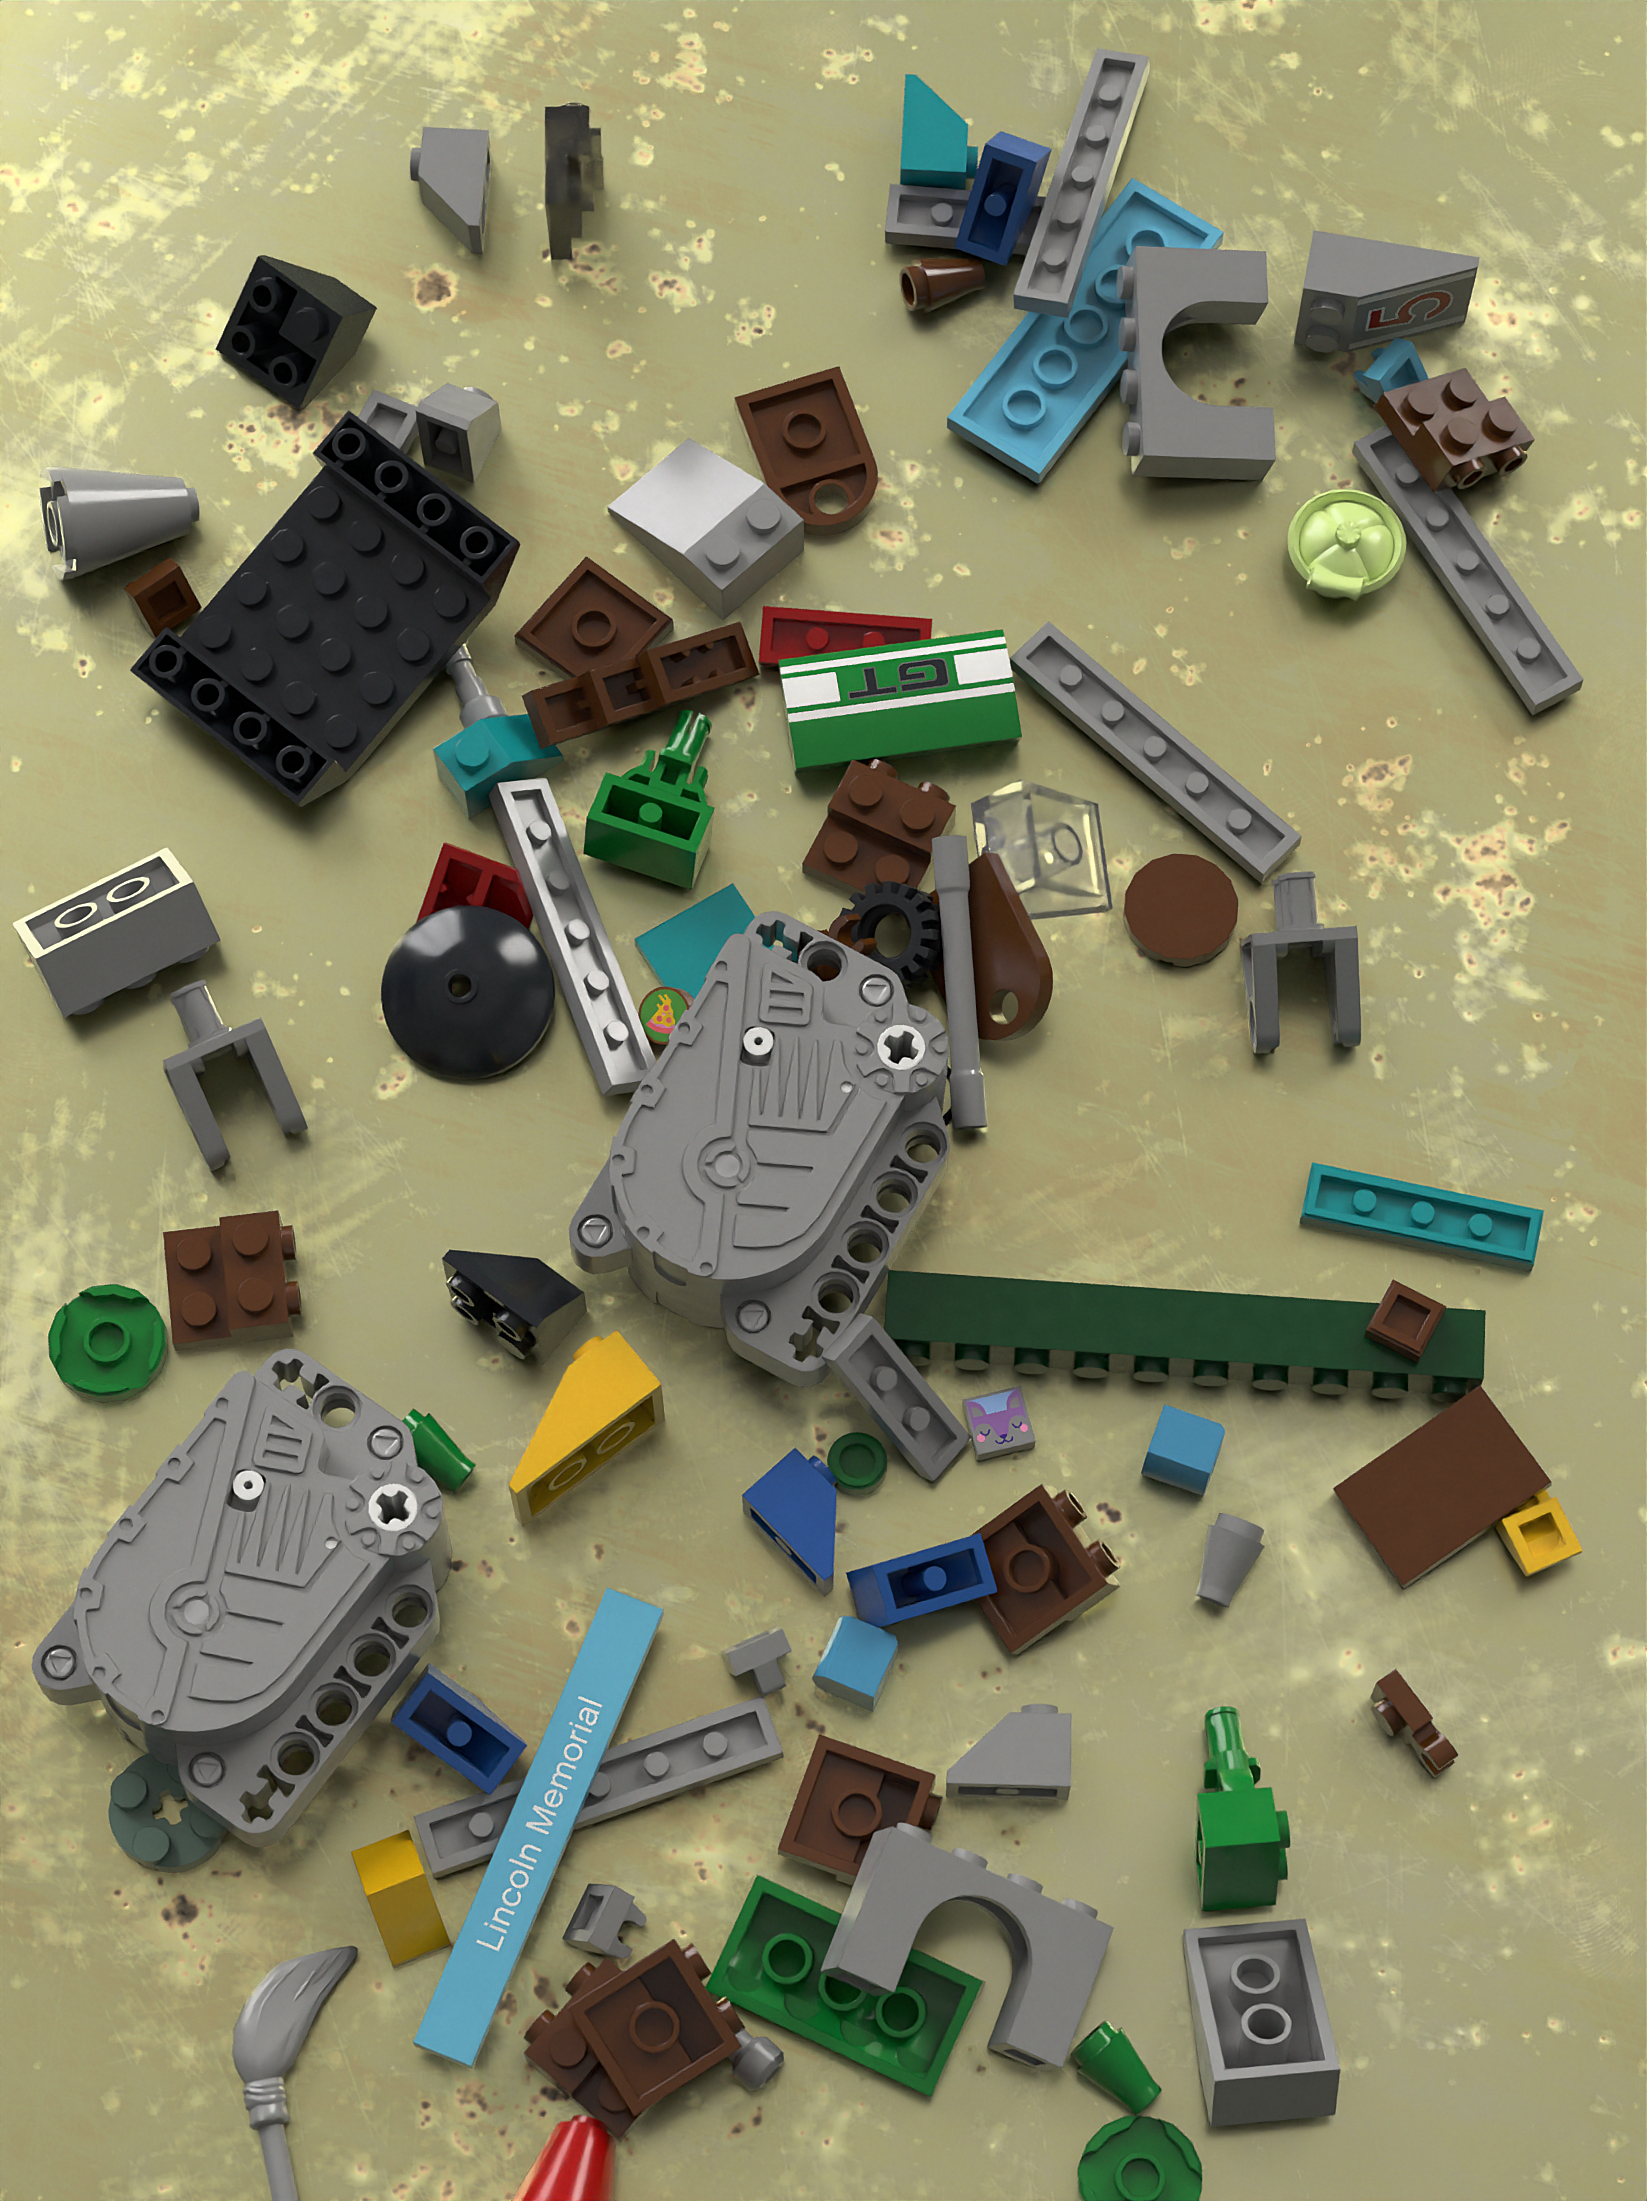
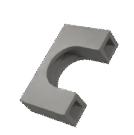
(1166, 427)
(1051, 1943)

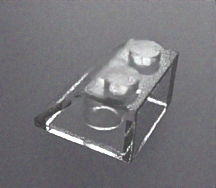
(1048, 848)

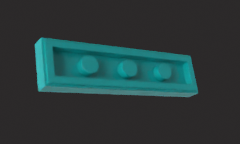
(1421, 1216)

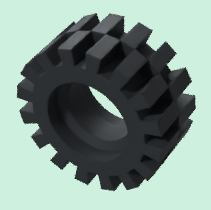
(923, 921)

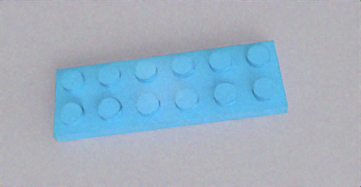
(1060, 367)

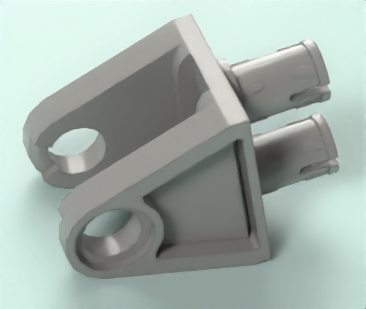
(1299, 929)
(210, 1040)

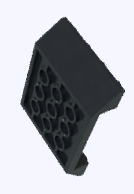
(335, 616)

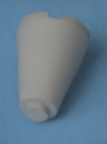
(111, 515)

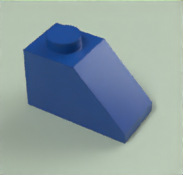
(1002, 197)
(798, 1514)
(922, 1581)
(458, 1728)

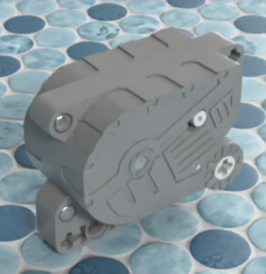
(770, 1144)
(242, 1631)

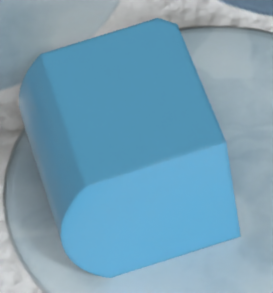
(1183, 1450)
(857, 1662)

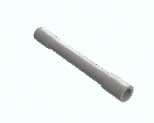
(966, 1077)

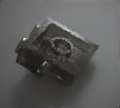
(571, 174)

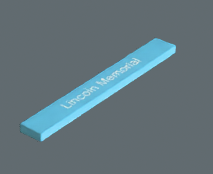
(538, 1829)

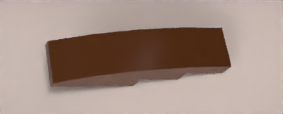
(640, 685)

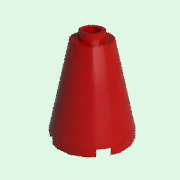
(573, 2164)

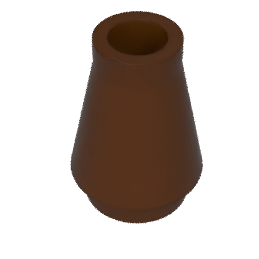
(939, 281)

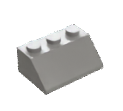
(117, 933)

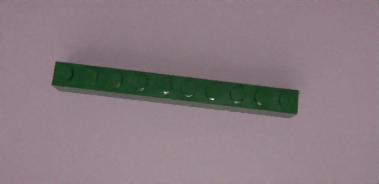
(1172, 1334)

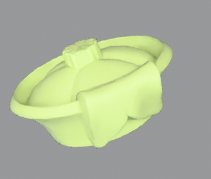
(1346, 543)

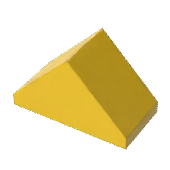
(400, 1898)

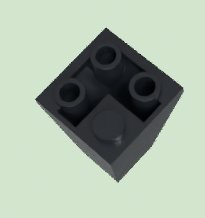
(294, 328)
(516, 1297)

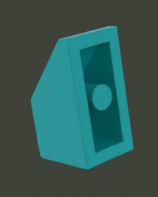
(933, 141)
(491, 754)

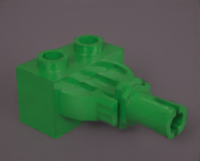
(656, 817)
(1237, 1826)

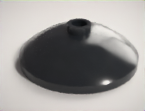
(499, 1016)

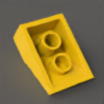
(595, 1415)

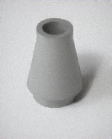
(1228, 1556)

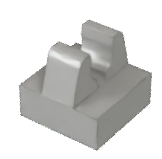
(759, 1658)
(600, 1918)

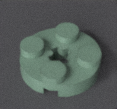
(155, 1841)

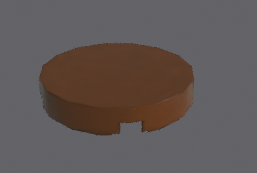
(1180, 909)

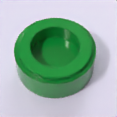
(857, 1463)

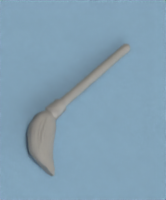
(268, 2043)

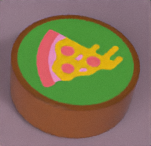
(661, 1012)

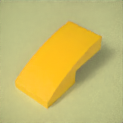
(1539, 1534)

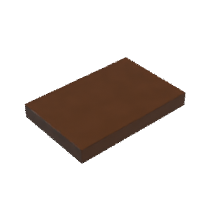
(1442, 1486)

